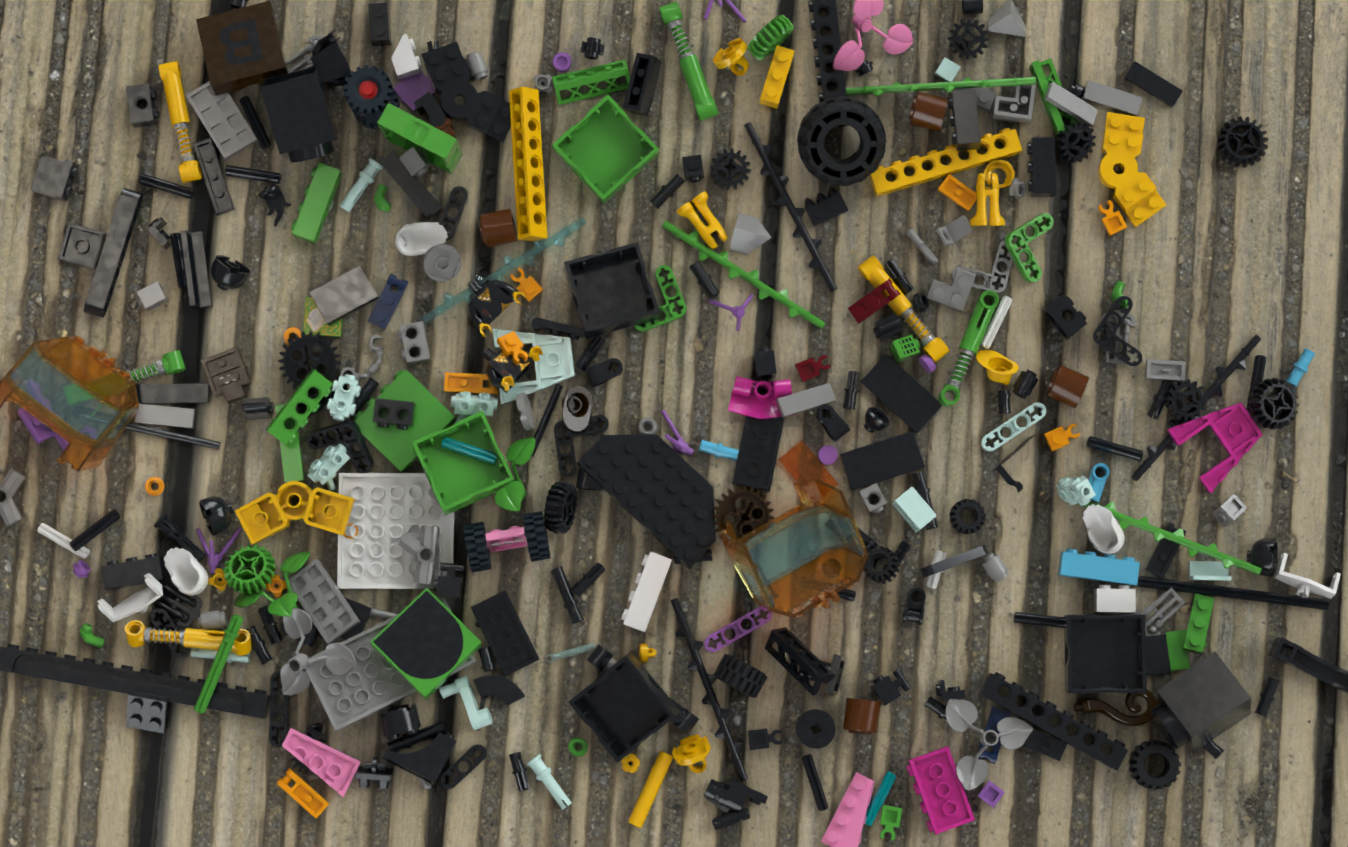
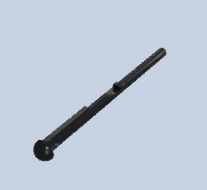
(173, 435)

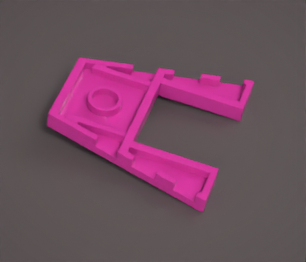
(1233, 429)

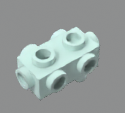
(342, 404)
(469, 404)
(327, 466)
(1072, 490)

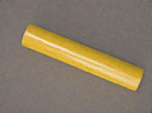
(650, 789)

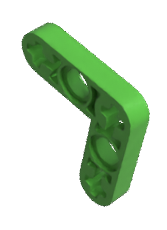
(1022, 240)
(667, 308)

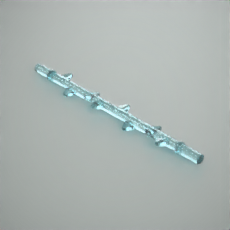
(509, 264)

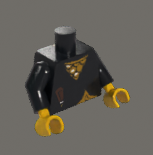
(490, 301)
(502, 370)

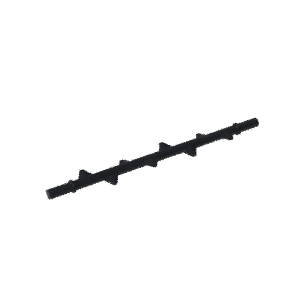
(785, 200)
(1214, 389)
(710, 698)

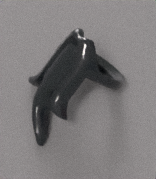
(274, 199)

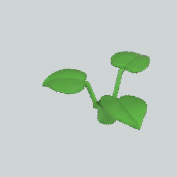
(513, 493)
(285, 604)

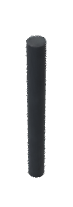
(546, 416)

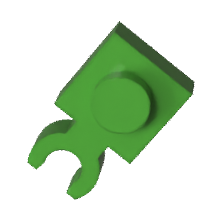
(890, 818)

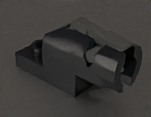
(732, 796)

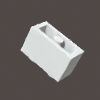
(1115, 600)

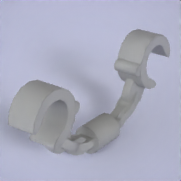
(372, 369)

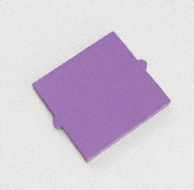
(413, 88)

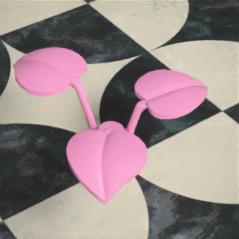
(897, 41)

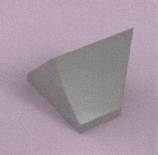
(1007, 21)
(748, 234)

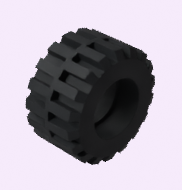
(740, 675)
(1170, 770)

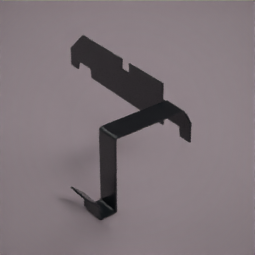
(1003, 472)

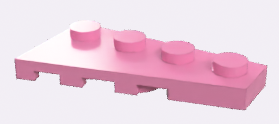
(328, 763)
(851, 814)

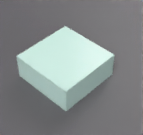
(947, 70)

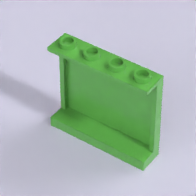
(397, 443)

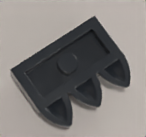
(825, 208)

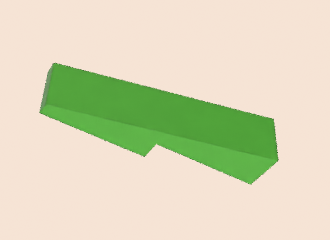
(291, 454)

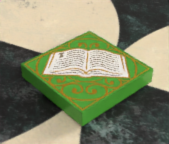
(316, 323)

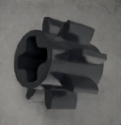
(592, 48)

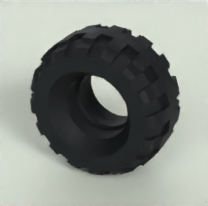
(828, 115)

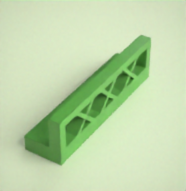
(588, 76)
(1042, 85)

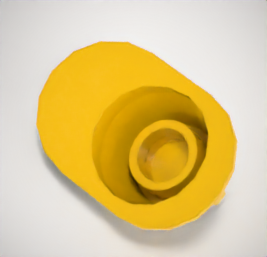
(997, 366)

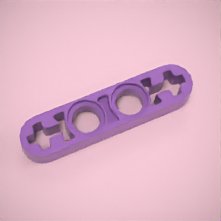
(739, 631)

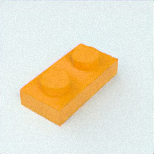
(958, 192)

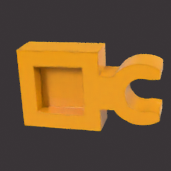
(1112, 221)
(527, 286)
(512, 346)
(1058, 437)

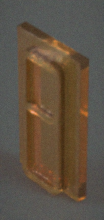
(805, 465)

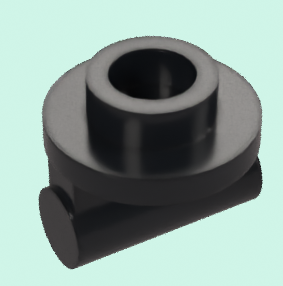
(314, 731)

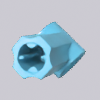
(1096, 482)

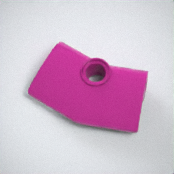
(748, 402)

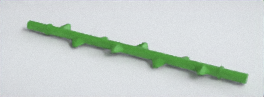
(947, 86)
(735, 271)
(1178, 537)

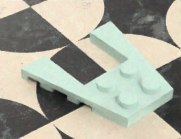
(552, 368)

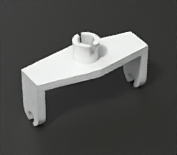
(1303, 584)
(135, 602)

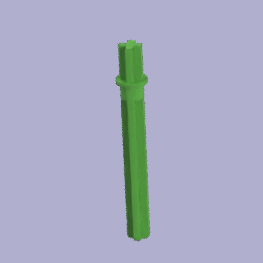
(218, 663)

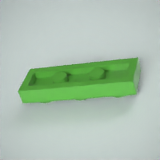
(1198, 623)

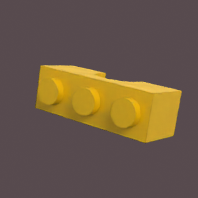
(776, 77)

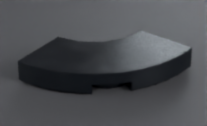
(499, 687)

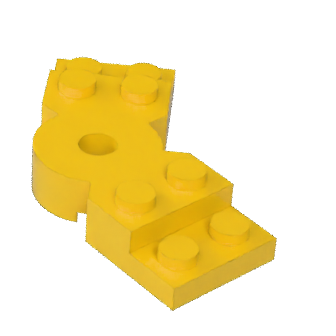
(1132, 189)
(274, 512)

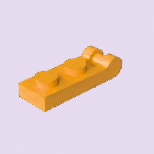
(467, 382)
(303, 793)

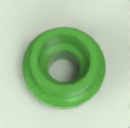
(573, 751)

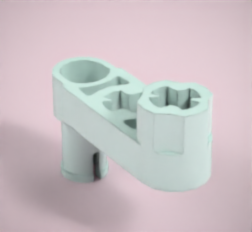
(477, 717)

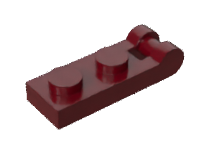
(873, 301)

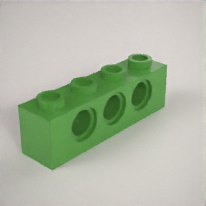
(277, 428)

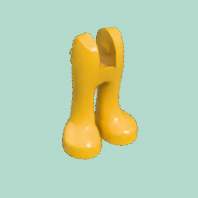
(982, 192)
(700, 203)

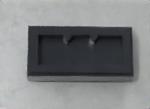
(1045, 744)

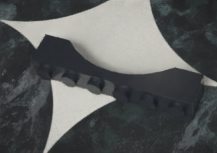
(1309, 663)

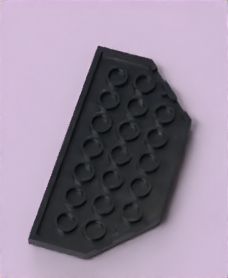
(656, 490)

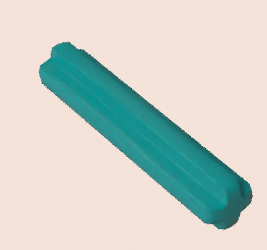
(469, 450)
(879, 797)

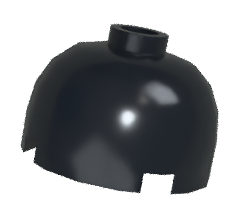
(229, 274)
(216, 514)
(1264, 555)

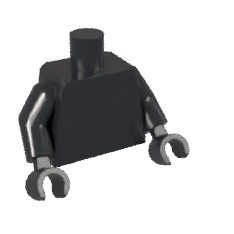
(330, 60)

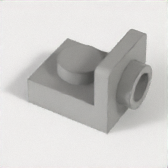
(1229, 510)

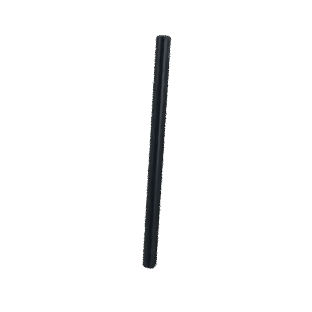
(1236, 593)

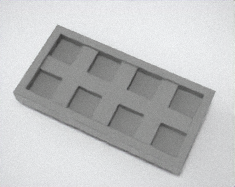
(222, 120)
(323, 601)

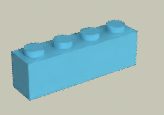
(1098, 568)

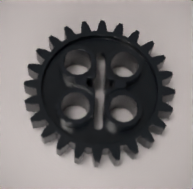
(292, 365)

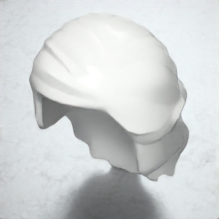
(419, 237)
(1103, 529)
(186, 571)

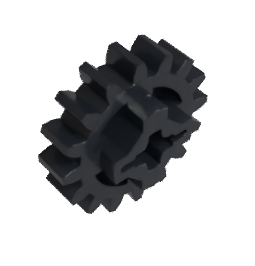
(968, 31)
(1076, 141)
(723, 169)
(1191, 393)

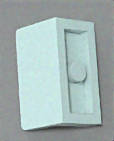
(914, 509)
(1207, 571)

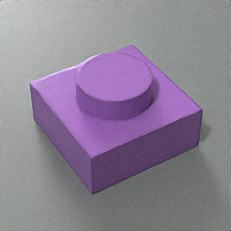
(991, 794)

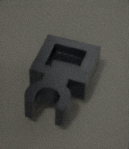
(760, 738)

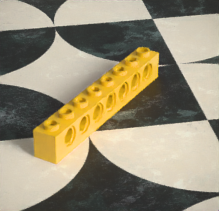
(528, 164)
(882, 186)

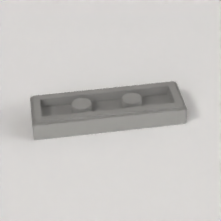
(1112, 98)
(1070, 104)
(806, 400)
(165, 416)

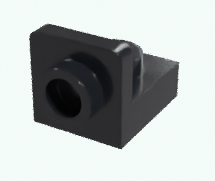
(693, 168)
(161, 236)
(952, 693)

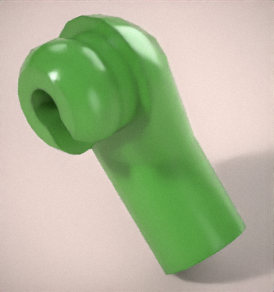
(380, 200)
(1117, 292)
(89, 638)

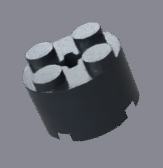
(399, 720)
(824, 722)

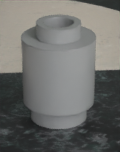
(476, 66)
(995, 567)
(213, 620)

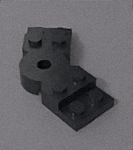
(450, 77)

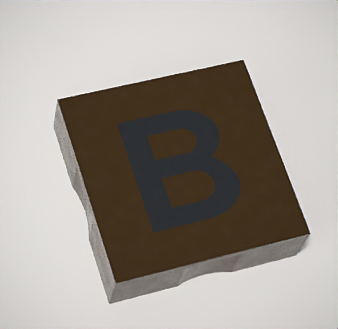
(241, 47)

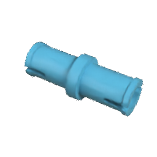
(1300, 367)
(718, 450)

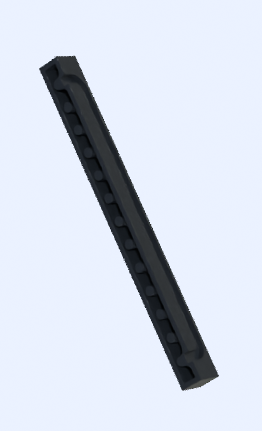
(126, 680)

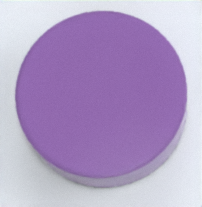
(562, 62)
(927, 363)
(827, 455)

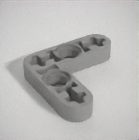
(990, 278)

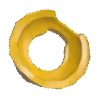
(1003, 165)

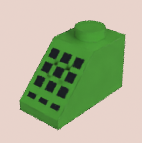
(905, 348)

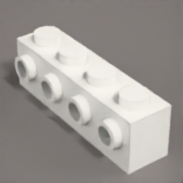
(647, 591)

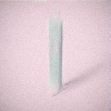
(572, 651)

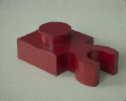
(810, 369)

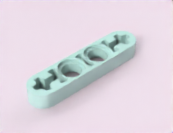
(1014, 428)

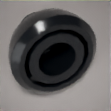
(875, 420)

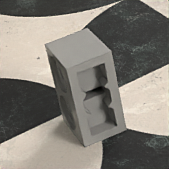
(419, 342)

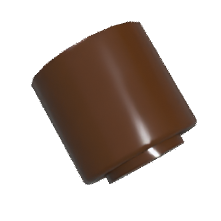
(928, 111)
(498, 228)
(1067, 386)
(861, 716)

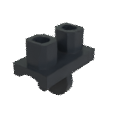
(374, 771)

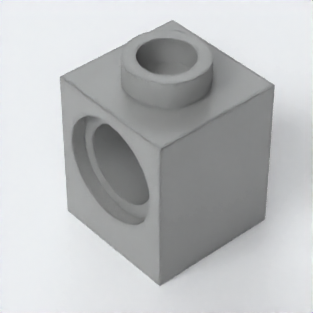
(416, 161)
(152, 296)
(872, 490)

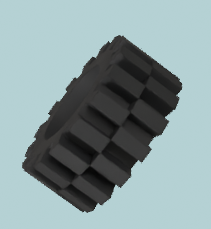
(957, 522)
(888, 572)

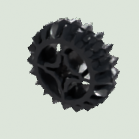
(1235, 138)
(1282, 397)
(560, 507)

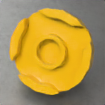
(731, 56)
(691, 751)

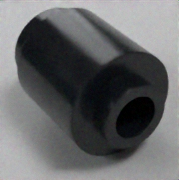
(1025, 384)

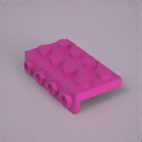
(940, 790)

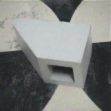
(404, 60)

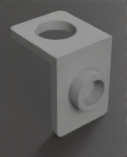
(955, 230)

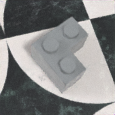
(1015, 109)

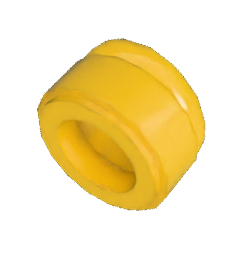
(644, 652)

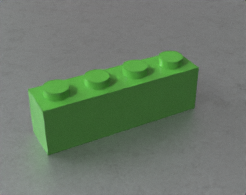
(317, 203)

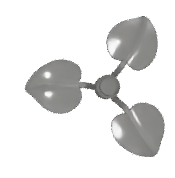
(293, 676)
(1012, 734)

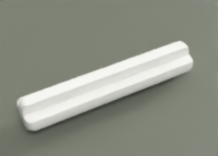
(996, 322)
(62, 540)

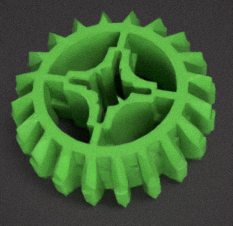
(770, 36)
(245, 579)

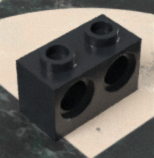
(764, 364)
(394, 408)

